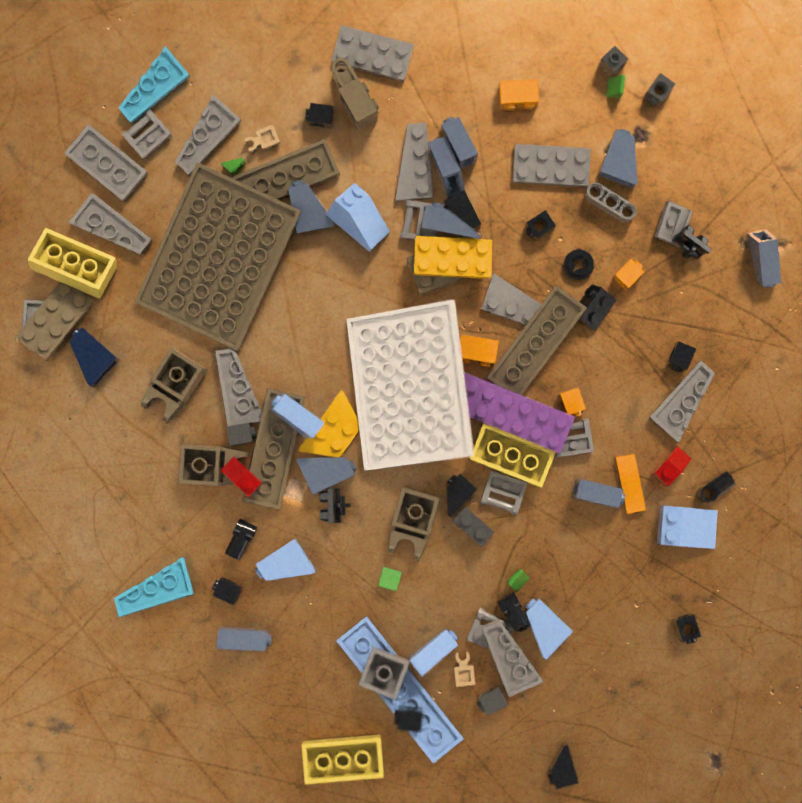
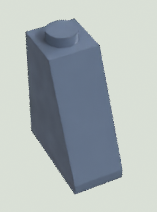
(459, 141)
(620, 160)
(446, 166)
(313, 212)
(765, 257)
(325, 472)
(598, 493)
(243, 638)

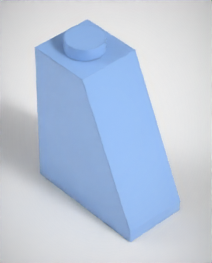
(296, 416)
(285, 563)
(546, 627)
(433, 651)

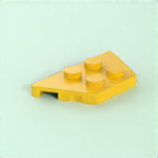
(337, 432)

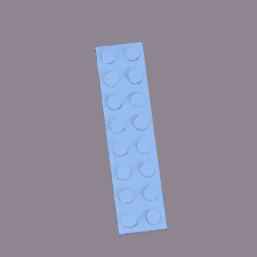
(437, 731)

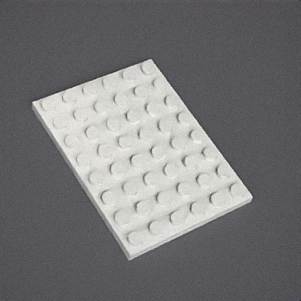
(410, 386)

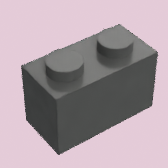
(473, 526)

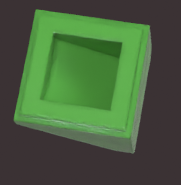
(616, 86)
(234, 166)
(389, 578)
(518, 579)

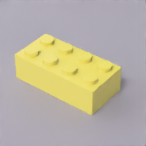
(72, 263)
(512, 455)
(342, 759)

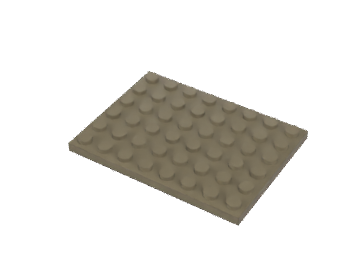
(218, 256)

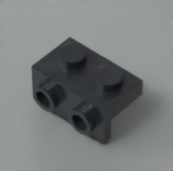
(598, 305)

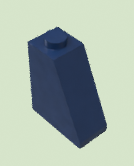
(92, 356)

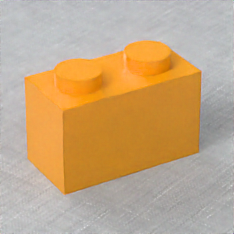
(518, 94)
(478, 350)

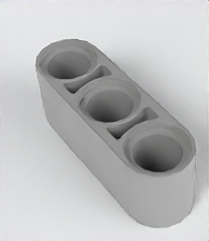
(620, 203)

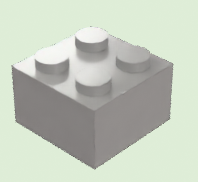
(384, 672)

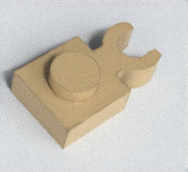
(265, 138)
(464, 673)

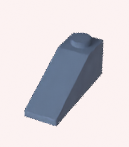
(444, 220)

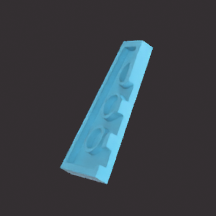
(157, 83)
(161, 588)

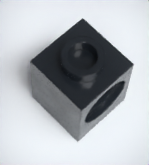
(319, 115)
(545, 220)
(681, 357)
(226, 590)
(683, 620)

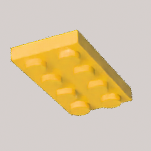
(453, 257)

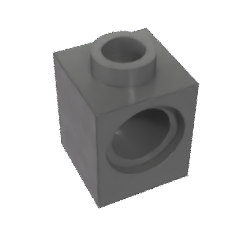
(613, 61)
(664, 84)
(241, 434)
(491, 701)

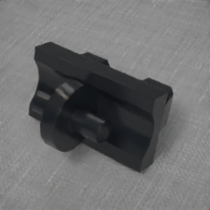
(690, 244)
(336, 505)

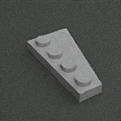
(213, 127)
(415, 169)
(106, 223)
(509, 302)
(236, 390)
(678, 408)
(511, 663)

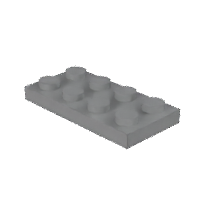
(373, 53)
(106, 163)
(551, 165)

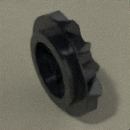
(577, 255)

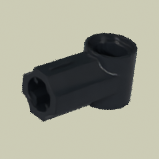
(716, 487)
(241, 537)
(512, 609)

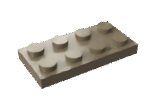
(54, 320)

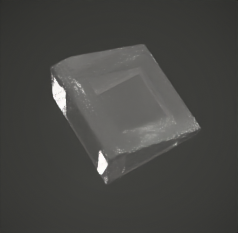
(295, 490)

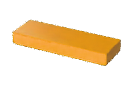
(630, 483)

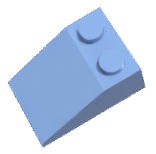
(358, 217)
(687, 527)

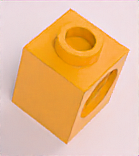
(628, 274)
(572, 402)

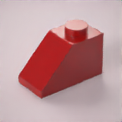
(671, 467)
(241, 476)

